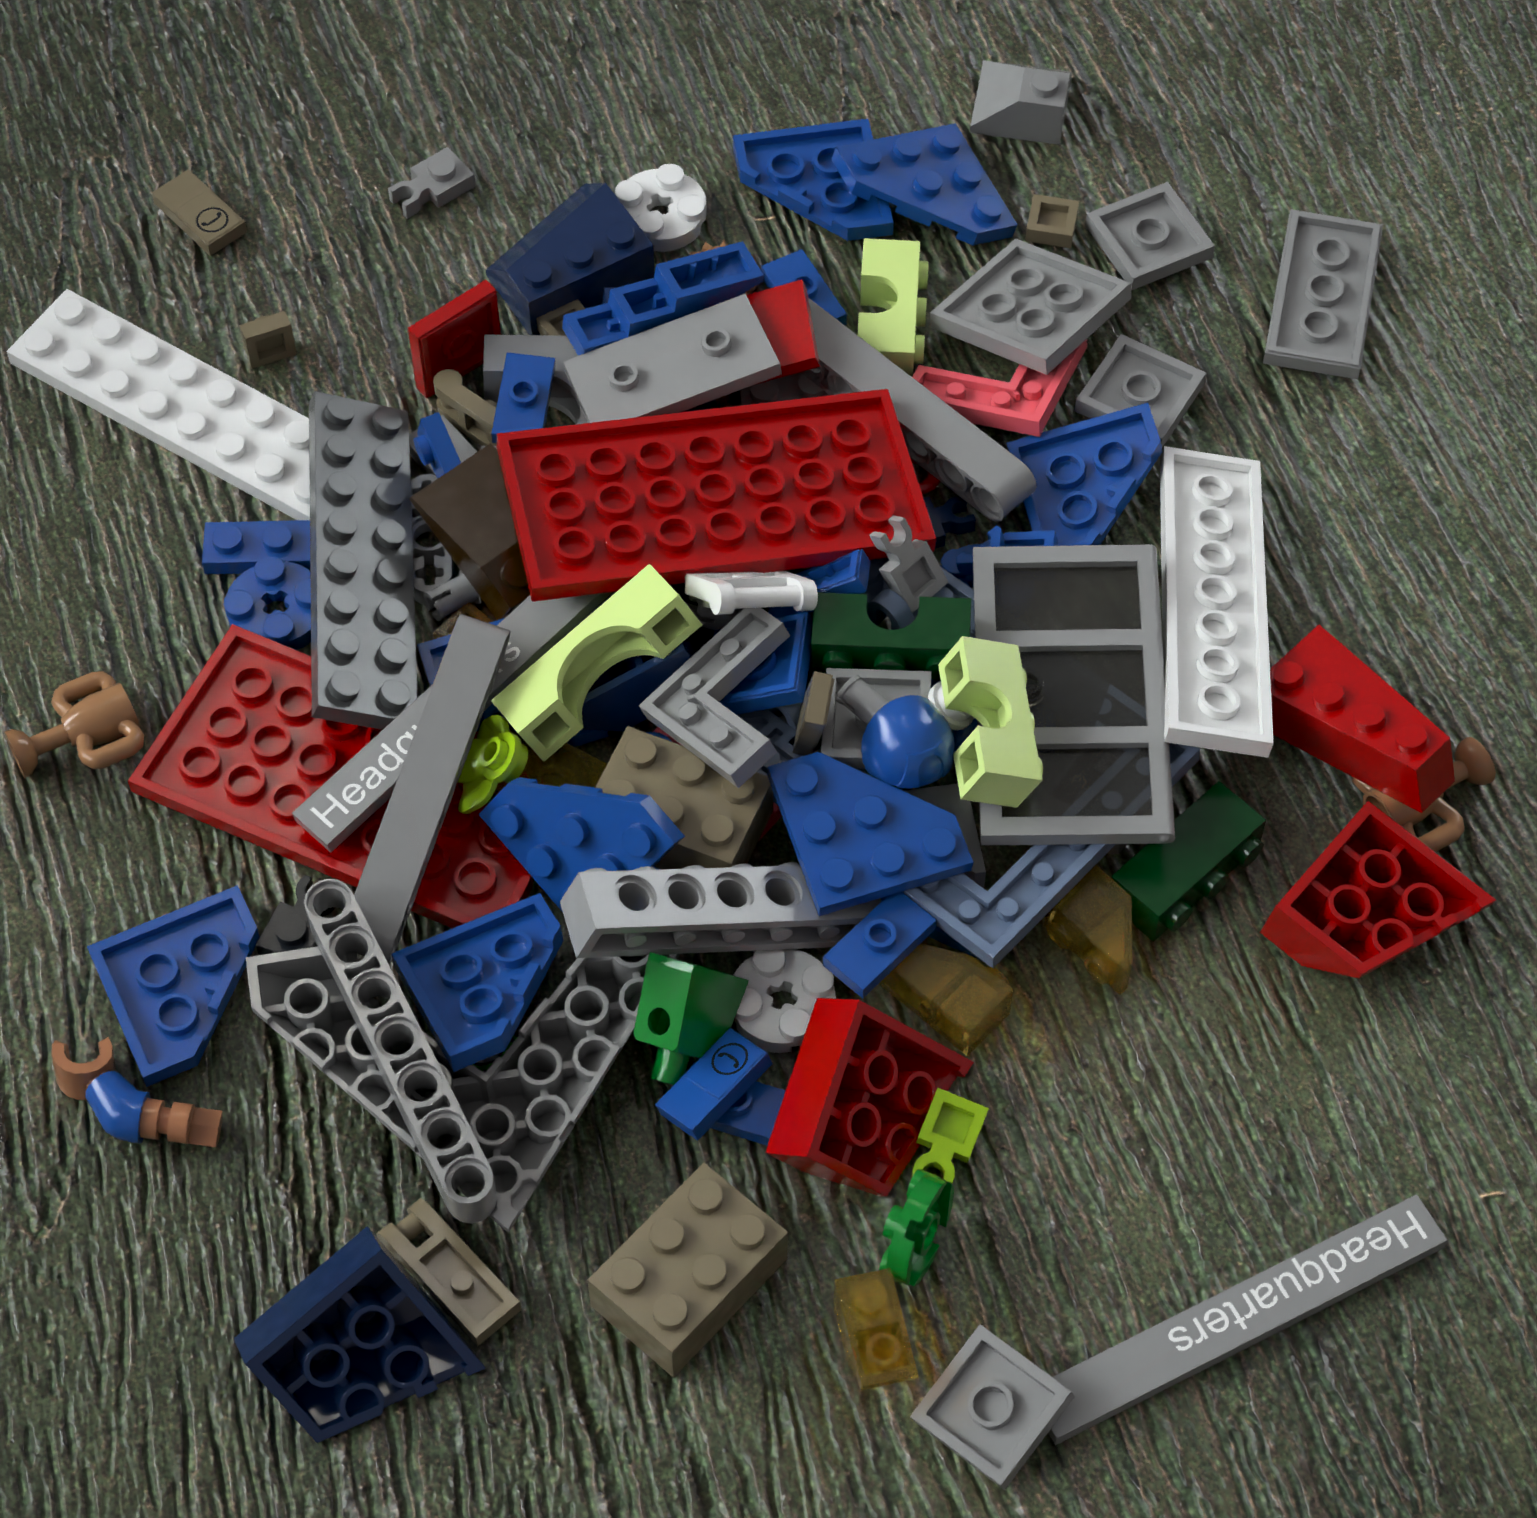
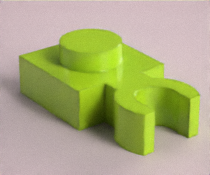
(949, 1132)

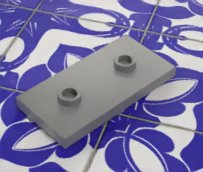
(1323, 294)
(675, 364)

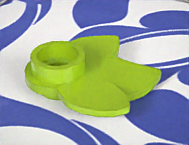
(491, 759)

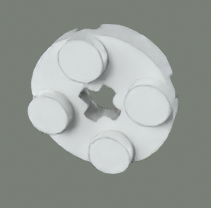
(668, 188)
(773, 972)

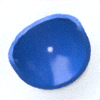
(908, 743)

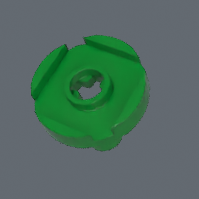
(915, 1227)

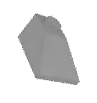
(1021, 102)

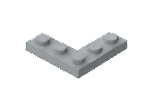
(690, 705)

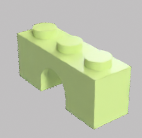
(892, 281)
(1001, 756)

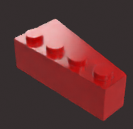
(1358, 722)

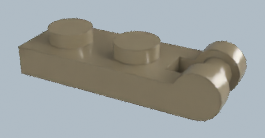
(464, 408)
(450, 1272)

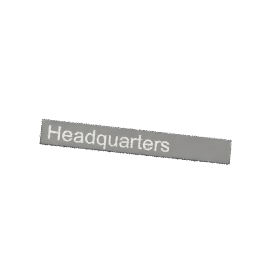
(371, 774)
(1246, 1314)

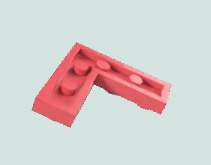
(1012, 406)

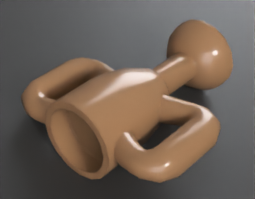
(88, 723)
(1470, 764)

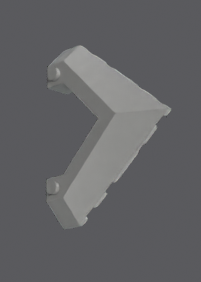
(515, 1108)

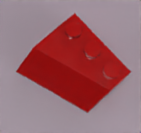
(1370, 899)
(859, 1095)

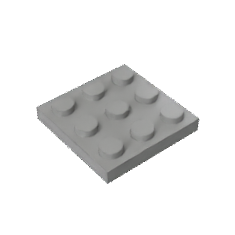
(1031, 306)

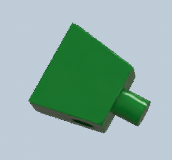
(684, 1011)

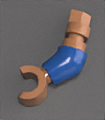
(127, 1111)

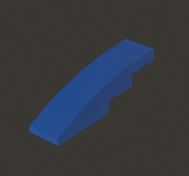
(675, 291)

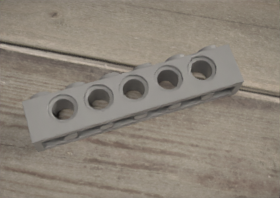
(699, 911)

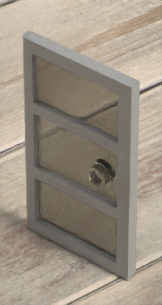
(1094, 686)

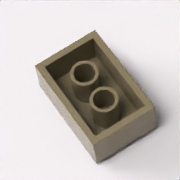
(712, 813)
(688, 1269)

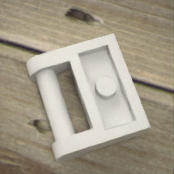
(751, 590)

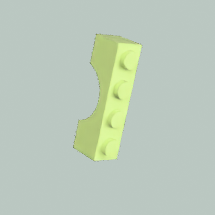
(634, 621)

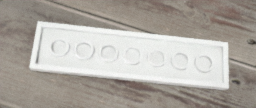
(171, 400)
(1214, 603)

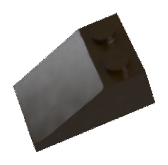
(476, 527)

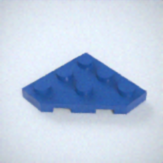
(798, 173)
(929, 179)
(1088, 472)
(577, 829)
(861, 834)
(481, 977)
(176, 979)

